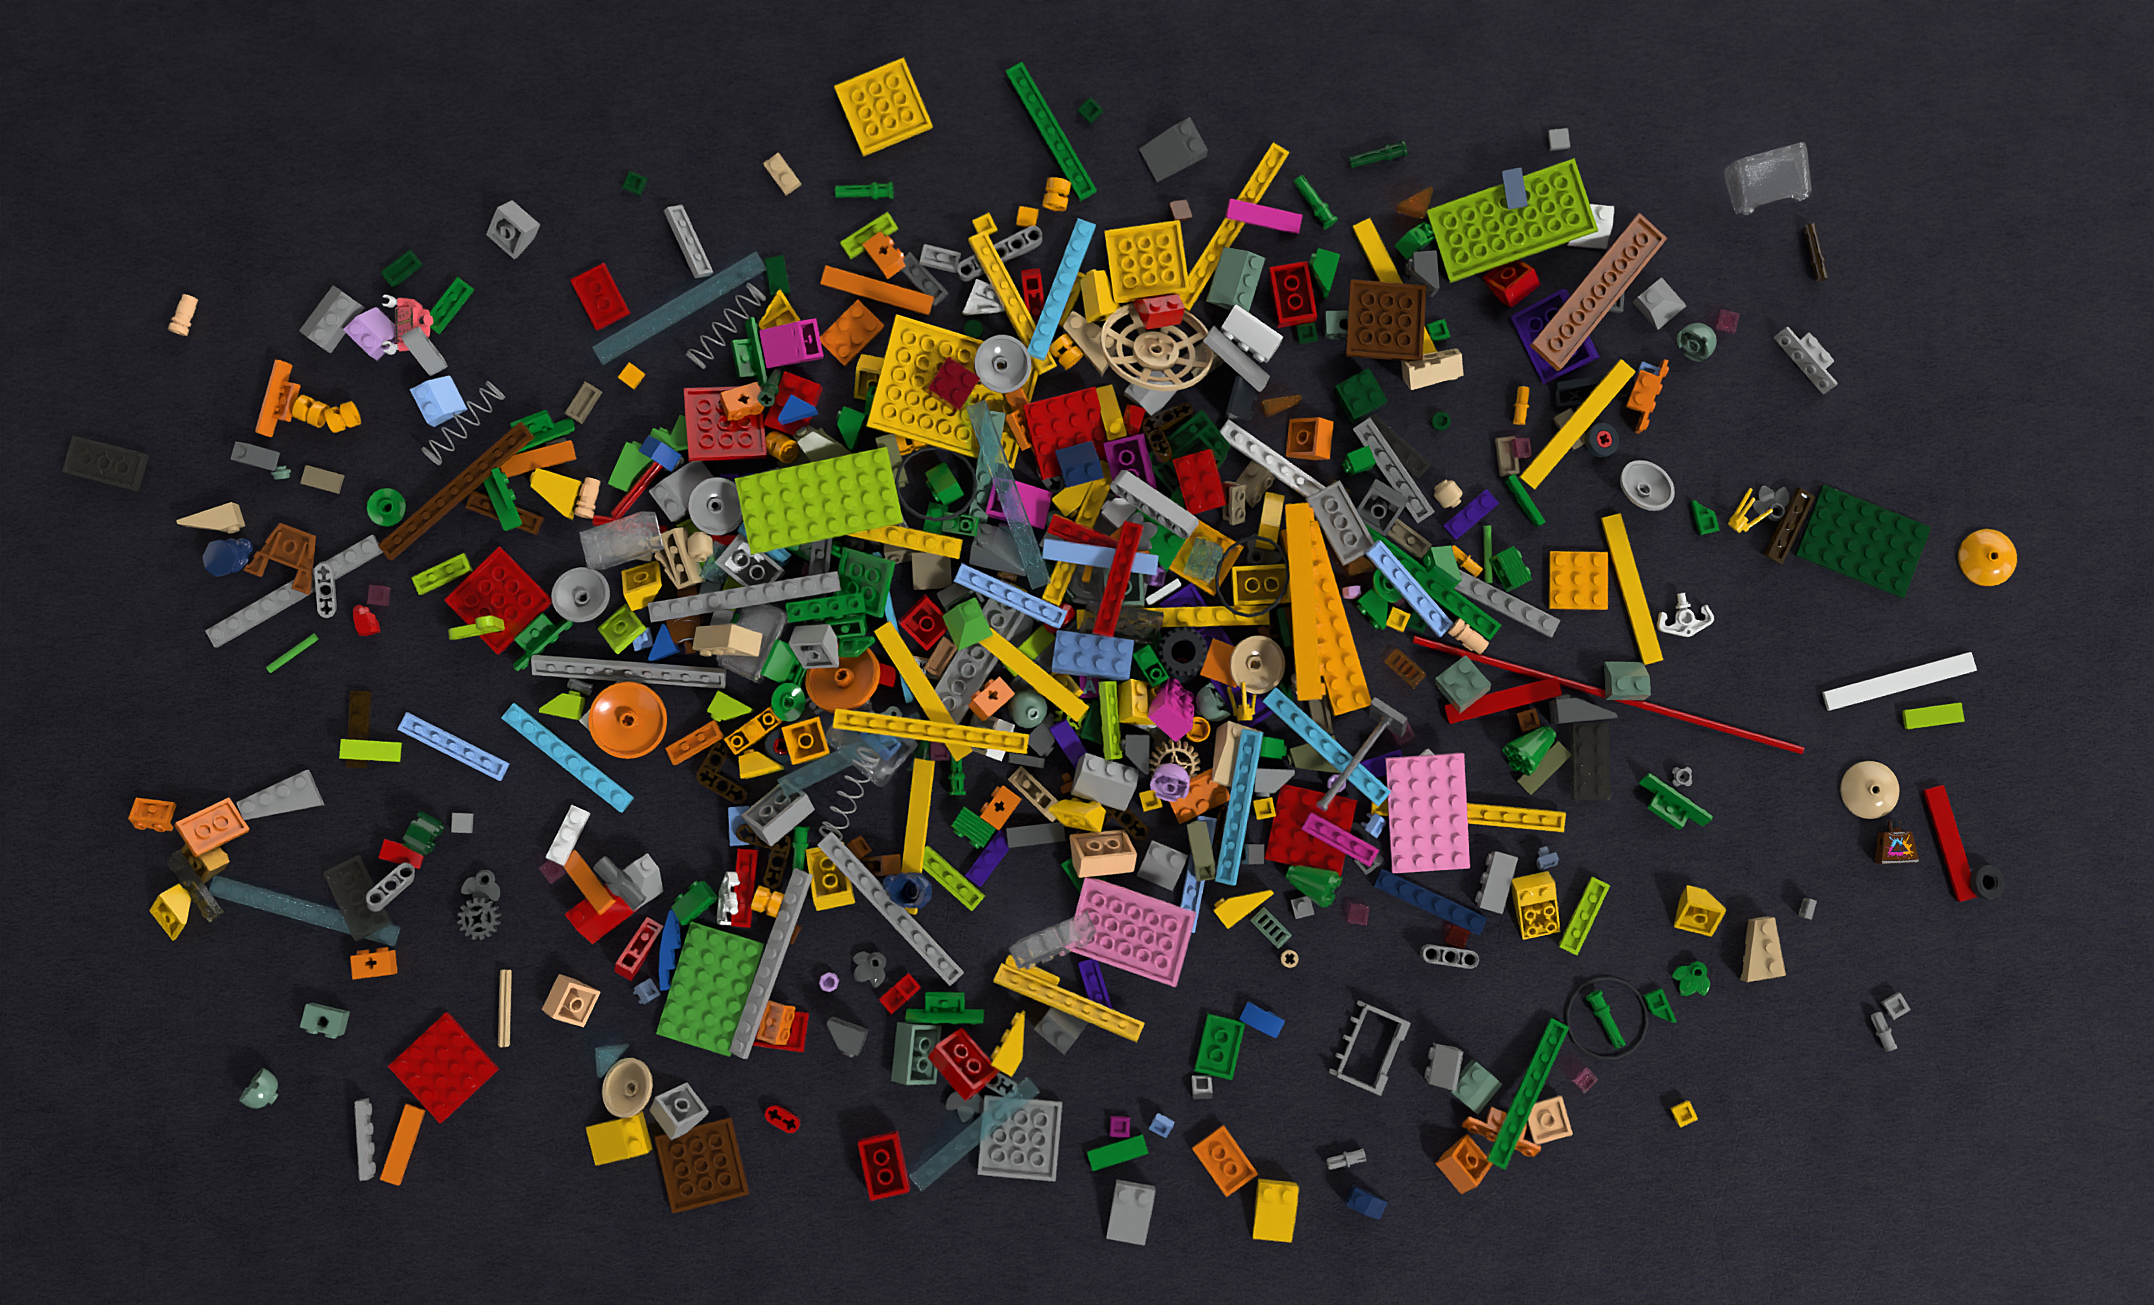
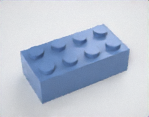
(1092, 656)

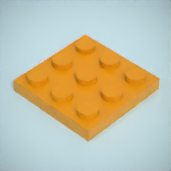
(1207, 533)
(1578, 580)

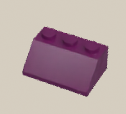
(1130, 455)

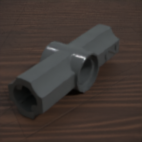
(619, 883)

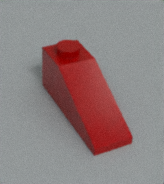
(1033, 292)
(638, 949)

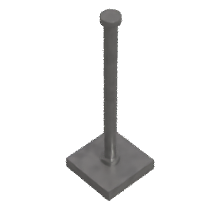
(1387, 718)

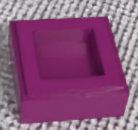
(1119, 1126)

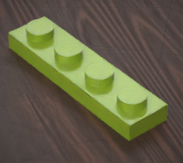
(1110, 720)
(951, 879)
(1584, 916)

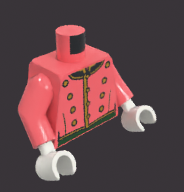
(407, 317)

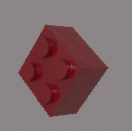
(952, 384)

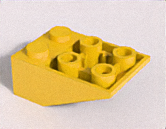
(1134, 701)
(1536, 905)
(1011, 1052)

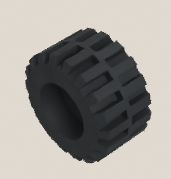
(1196, 641)

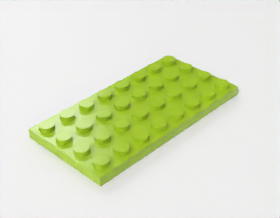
(1484, 234)
(818, 500)

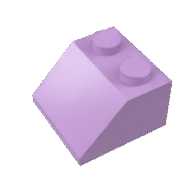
(371, 330)

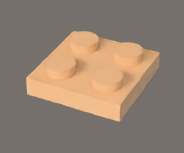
(1549, 1120)

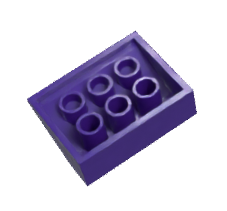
(1533, 320)

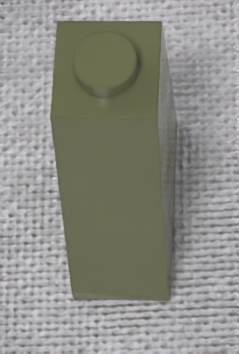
(819, 445)
(895, 457)
(1308, 758)
(1201, 851)

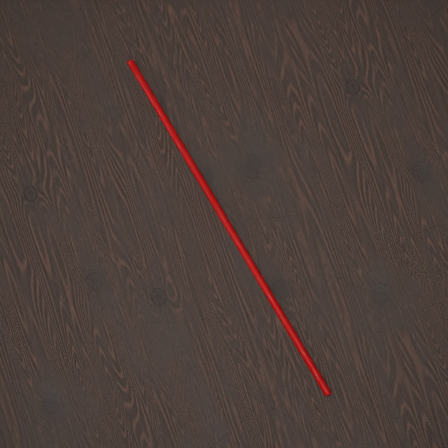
(1600, 692)

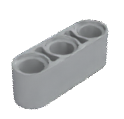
(424, 351)
(388, 895)
(1457, 961)

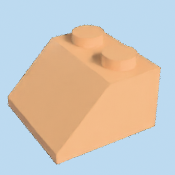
(570, 1001)

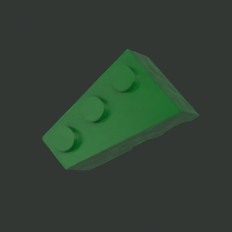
(1164, 544)

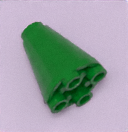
(1529, 750)
(1315, 883)

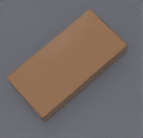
(941, 657)

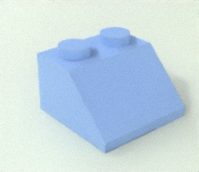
(438, 400)

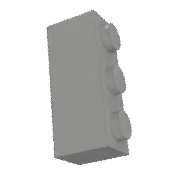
(1496, 881)

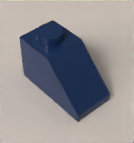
(1365, 1202)

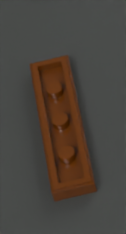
(482, 504)

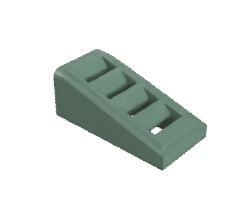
(1259, 915)

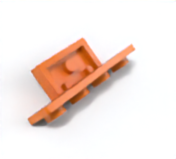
(1644, 393)
(278, 399)
(1016, 419)
(1491, 1128)

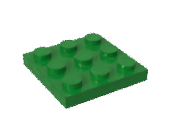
(867, 575)

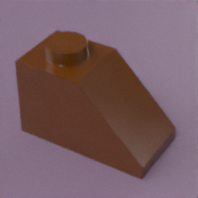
(882, 865)

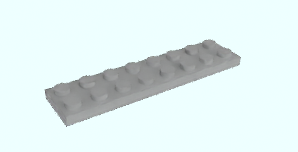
(974, 664)

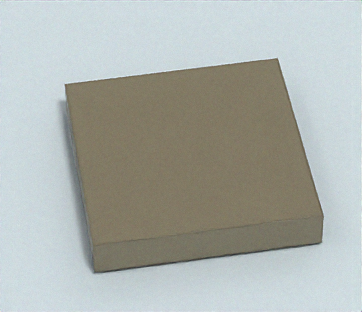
(930, 570)

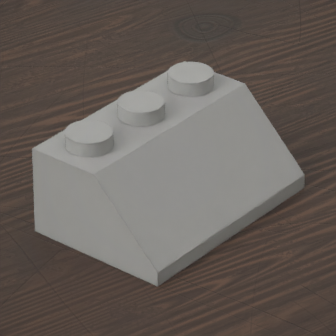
(330, 318)
(1104, 781)
(777, 814)

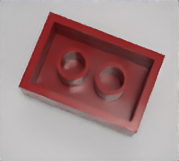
(1292, 294)
(800, 388)
(1200, 482)
(884, 1165)

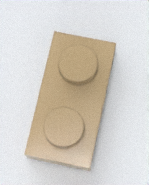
(782, 174)

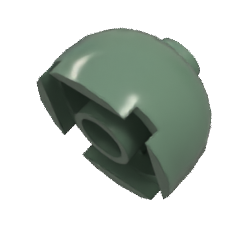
(1697, 340)
(1210, 704)
(1027, 708)
(261, 1090)

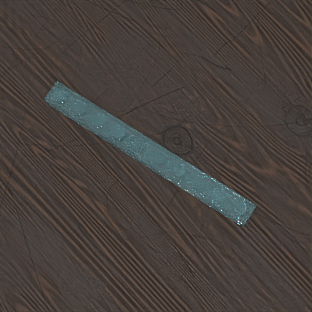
(679, 308)
(1008, 494)
(292, 907)

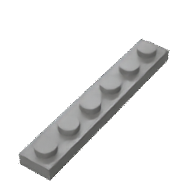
(1393, 469)
(1507, 604)

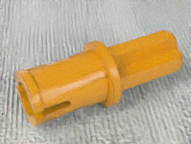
(1521, 405)
(1466, 562)

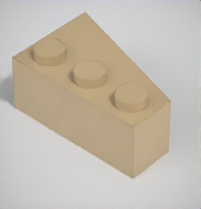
(1087, 339)
(1433, 368)
(675, 558)
(726, 640)
(1762, 951)

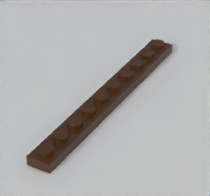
(456, 491)

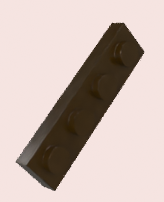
(1789, 526)
(359, 722)

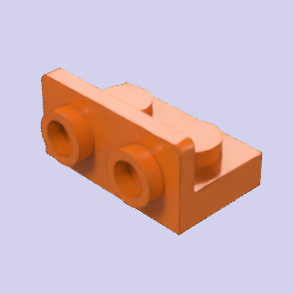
(152, 814)
(776, 1023)

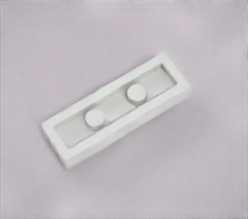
(568, 835)

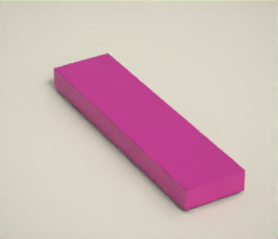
(1263, 216)
(1340, 839)

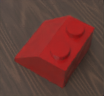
(1512, 282)
(1160, 310)
(924, 622)

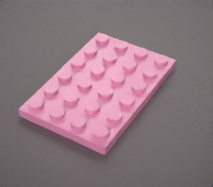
(1427, 813)
(1135, 931)

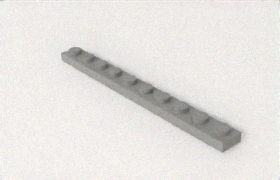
(285, 596)
(744, 596)
(628, 671)
(893, 913)
(770, 963)

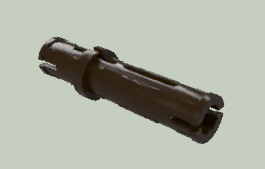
(1817, 258)

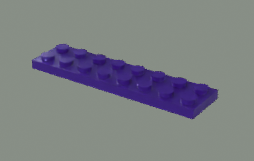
(1191, 598)

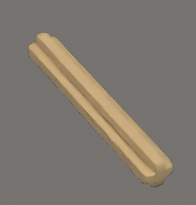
(504, 1008)

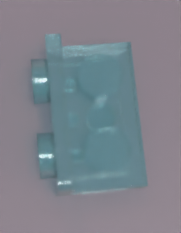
(1203, 560)
(711, 570)

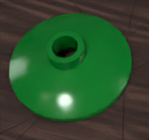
(377, 507)
(1385, 588)
(794, 702)

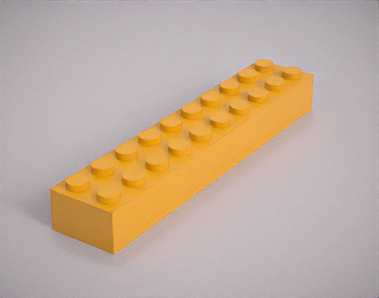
(1303, 600)
(1342, 669)

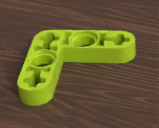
(483, 626)

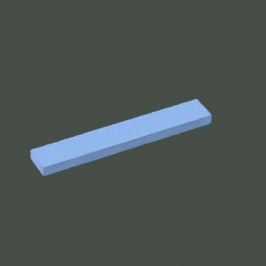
(1095, 556)
(1409, 588)
(1010, 596)
(453, 746)
(1193, 890)

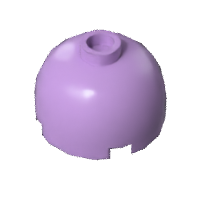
(1170, 782)

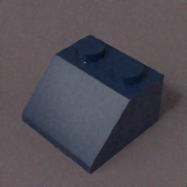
(1079, 464)

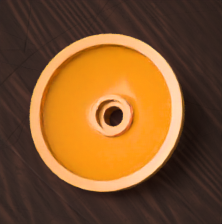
(1976, 559)

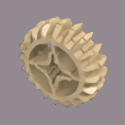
(1171, 748)

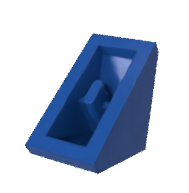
(795, 410)
(660, 453)
(663, 645)

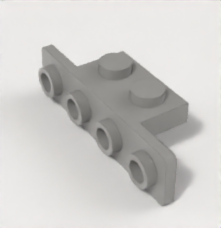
(1809, 357)

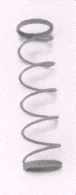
(753, 290)
(431, 455)
(830, 826)

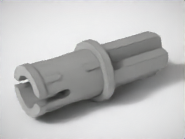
(1883, 1031)
(1346, 1159)

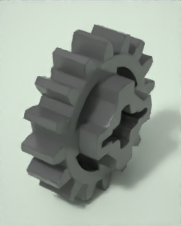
(472, 914)

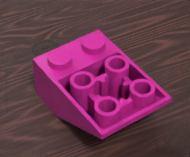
(791, 343)
(1035, 501)
(1173, 709)

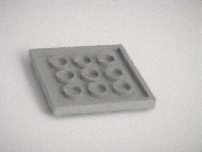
(1024, 1143)

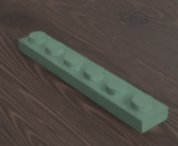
(984, 480)

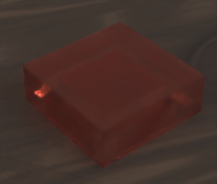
(1457, 936)

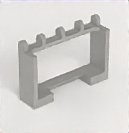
(1398, 1036)

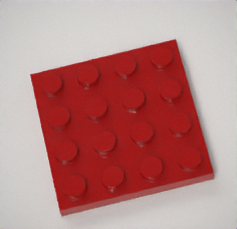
(1062, 424)
(713, 436)
(501, 591)
(1297, 847)
(443, 1067)

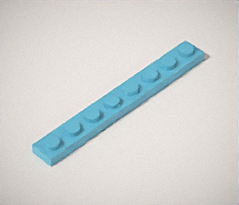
(1061, 289)
(1325, 745)
(567, 757)
(1239, 806)

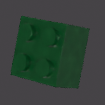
(1360, 395)

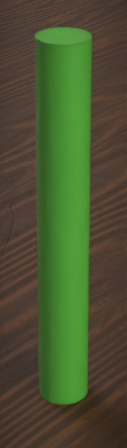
(1487, 554)
(292, 653)

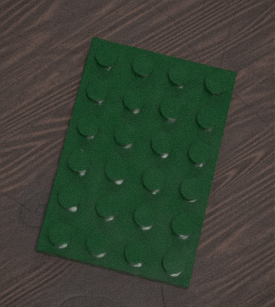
(1863, 541)

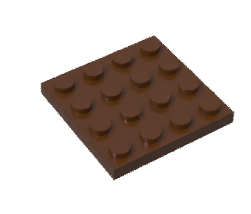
(1385, 320)
(702, 1165)

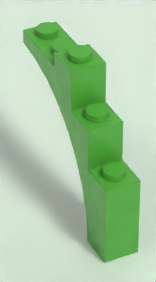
(633, 463)

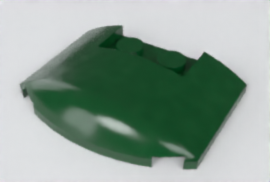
(1192, 437)

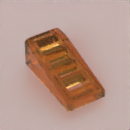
(1276, 405)
(1421, 674)

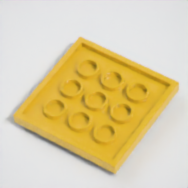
(883, 106)
(1147, 261)

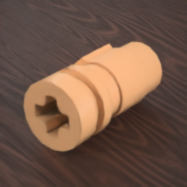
(184, 313)
(588, 496)
(1469, 637)

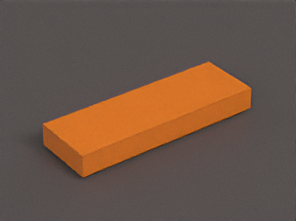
(694, 742)

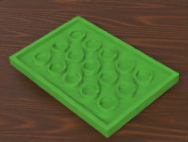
(710, 988)

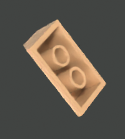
(1102, 853)

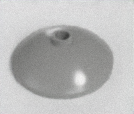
(1013, 357)
(1647, 485)
(728, 511)
(580, 584)

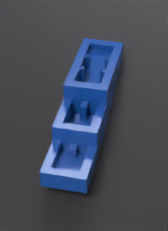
(670, 940)

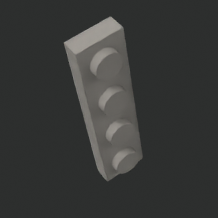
(688, 241)
(365, 1146)

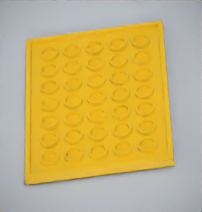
(907, 411)

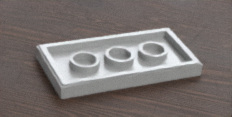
(1236, 359)
(1340, 522)

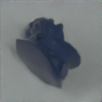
(227, 556)
(908, 889)

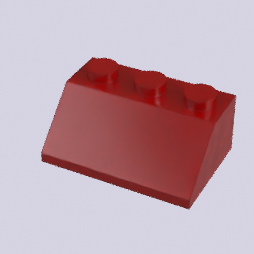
(595, 925)
(963, 1064)

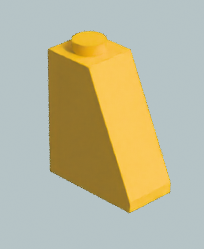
(1097, 296)
(557, 490)

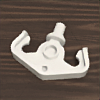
(1685, 621)
(727, 899)

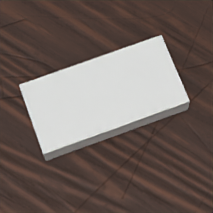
(1163, 592)

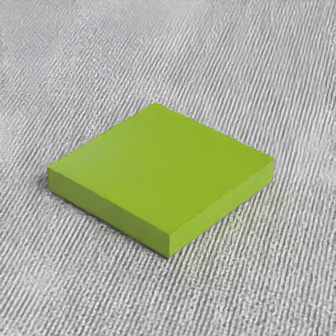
(621, 628)

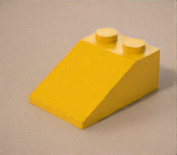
(1079, 815)
(829, 884)
(619, 1139)
(1275, 1210)

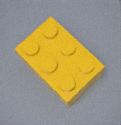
(1259, 585)

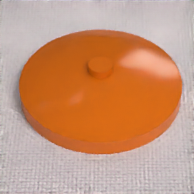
(846, 685)
(627, 719)

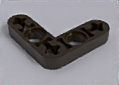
(1160, 426)
(714, 770)
(1110, 814)
(775, 851)

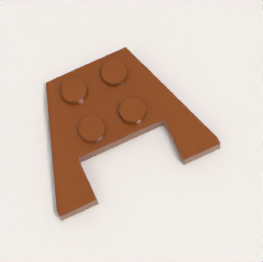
(289, 548)

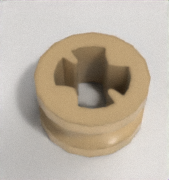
(1283, 958)

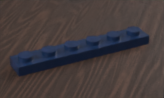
(1430, 902)

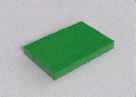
(1219, 1046)

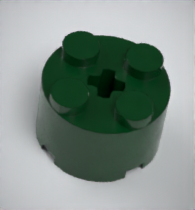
(422, 834)

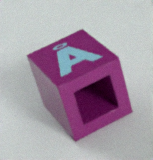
(1090, 687)

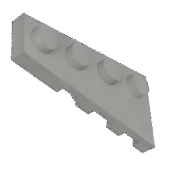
(289, 795)

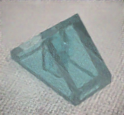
(607, 1056)

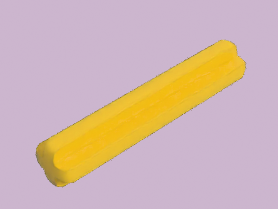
(1034, 971)

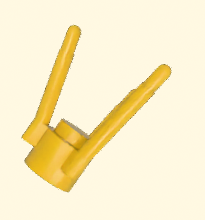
(1739, 521)
(1244, 711)

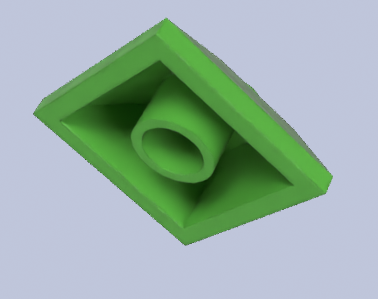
(967, 624)

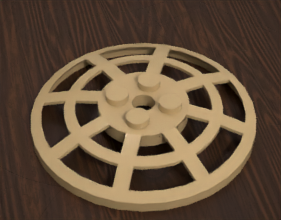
(1154, 361)

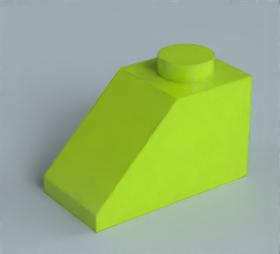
(565, 705)
(727, 708)

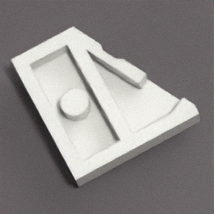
(983, 300)

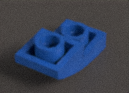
(1262, 1020)

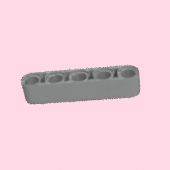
(1006, 246)
(1154, 504)

